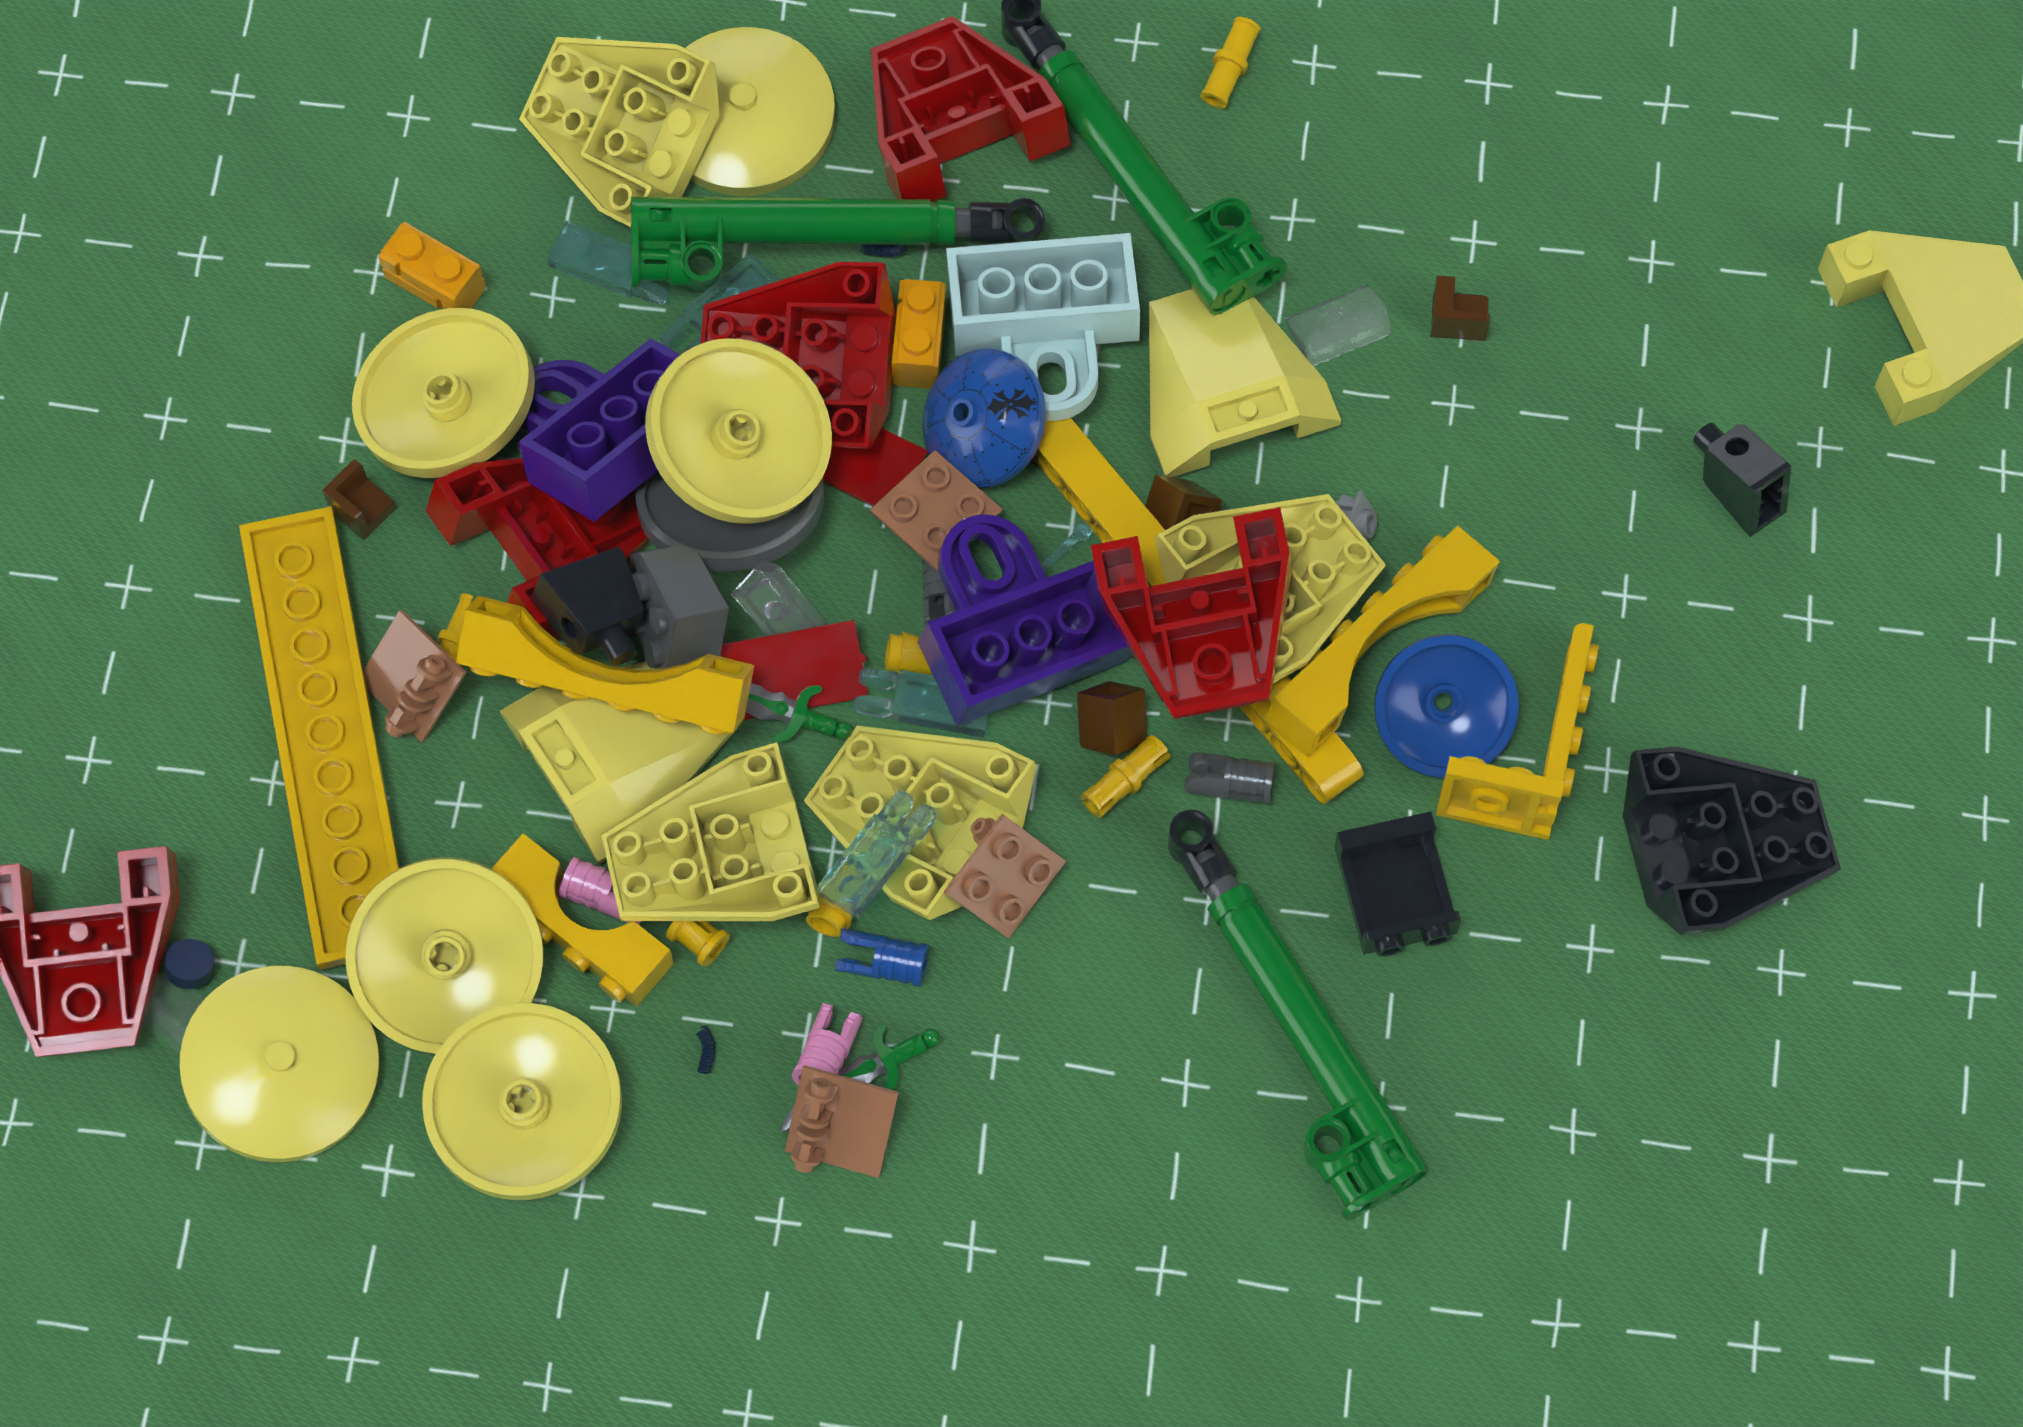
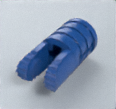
(891, 960)

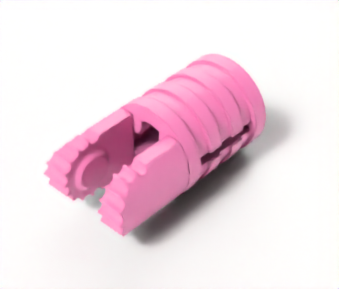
(589, 886)
(825, 1048)

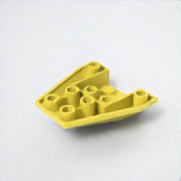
(623, 117)
(1225, 381)
(1328, 563)
(607, 759)
(947, 773)
(716, 848)

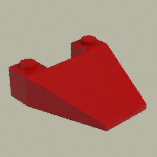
(951, 94)
(528, 523)
(1209, 636)
(80, 966)

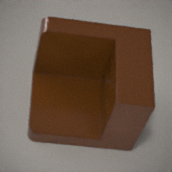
(1458, 314)
(1177, 499)
(358, 500)
(1111, 717)

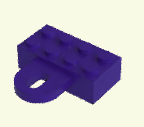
(596, 443)
(1015, 631)

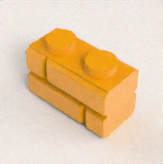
(431, 269)
(919, 333)

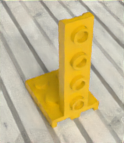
(1515, 796)

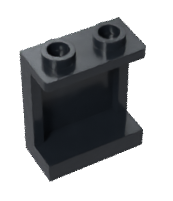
(1396, 885)

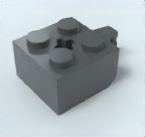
(680, 604)

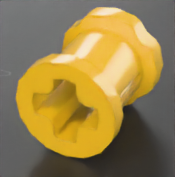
(699, 938)

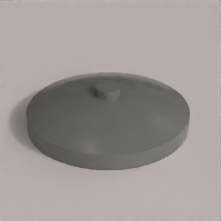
(721, 543)

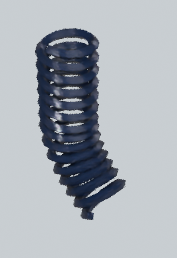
(895, 249)
(705, 1060)

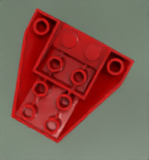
(835, 328)

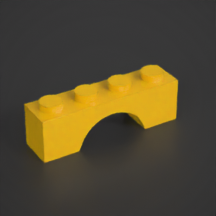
(623, 957)

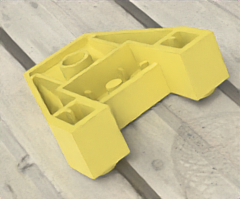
(1952, 301)

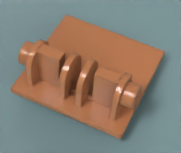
(930, 505)
(411, 678)
(1003, 874)
(840, 1123)

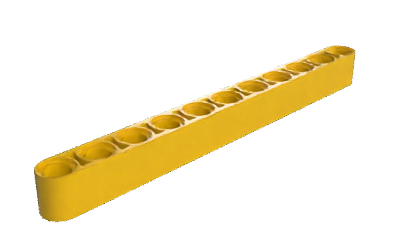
(1117, 514)

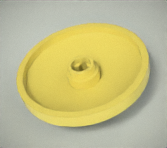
(771, 112)
(443, 392)
(738, 431)
(440, 949)
(279, 1063)
(522, 1101)

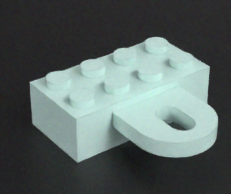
(1047, 306)

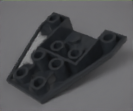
(1721, 836)

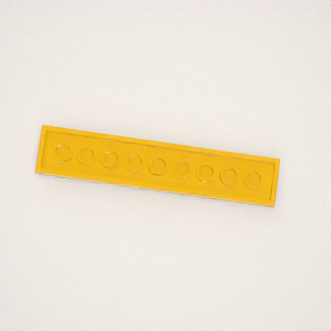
(320, 720)

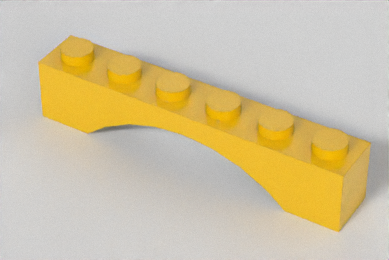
(1441, 583)
(511, 643)

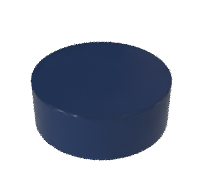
(189, 964)

